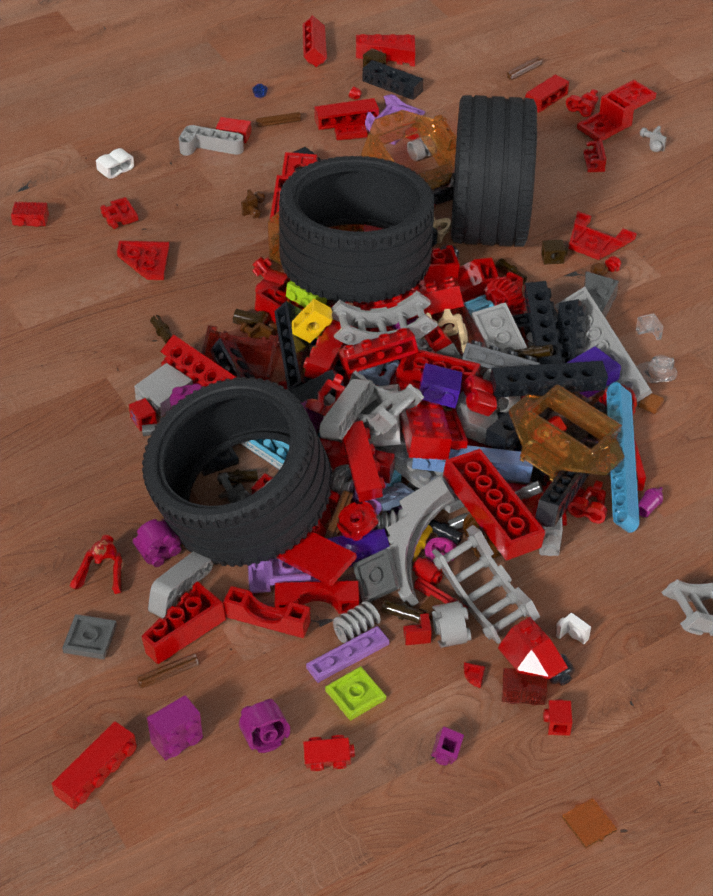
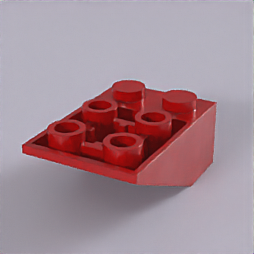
(475, 276)

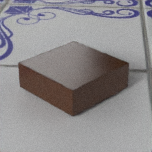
(428, 604)

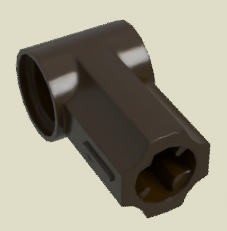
(253, 319)

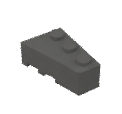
(602, 290)

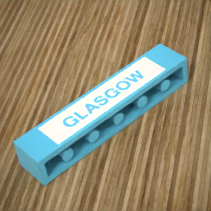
(270, 450)

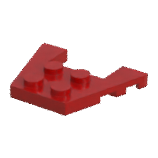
(595, 243)

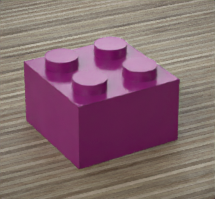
(175, 728)

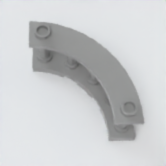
(380, 318)
(380, 419)
(501, 578)
(700, 620)

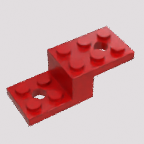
(616, 110)
(290, 163)

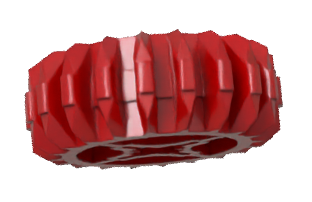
(504, 290)

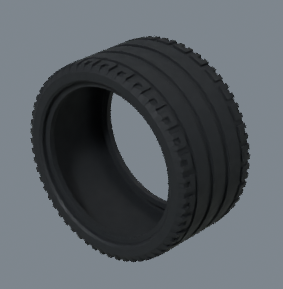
(494, 170)
(352, 263)
(208, 425)

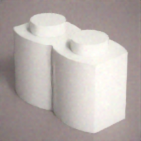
(114, 163)

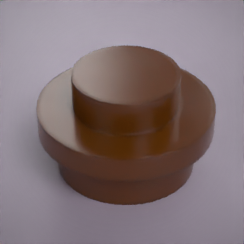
(599, 269)

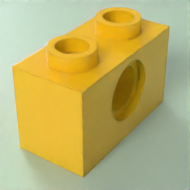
(312, 321)

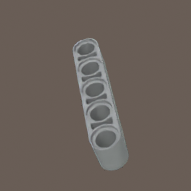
(346, 409)

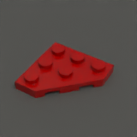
(145, 257)

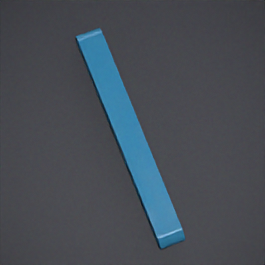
(624, 476)

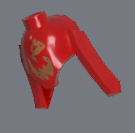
(99, 551)

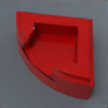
(474, 674)

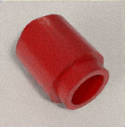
(428, 571)

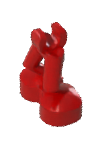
(584, 104)
(318, 405)
(595, 511)

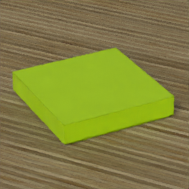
(355, 693)

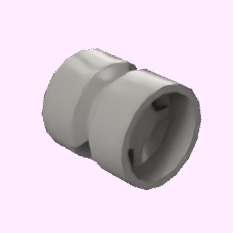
(417, 150)

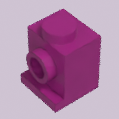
(451, 742)

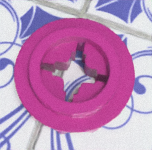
(439, 544)

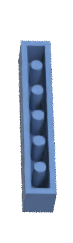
(505, 462)

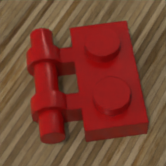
(123, 213)

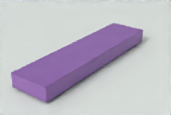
(347, 654)

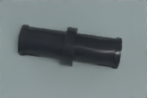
(444, 531)

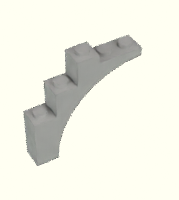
(417, 511)

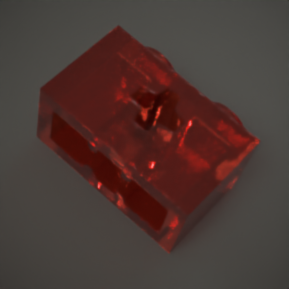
(523, 688)

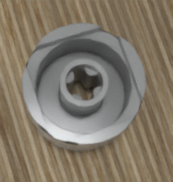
(450, 624)

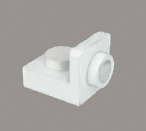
(575, 627)

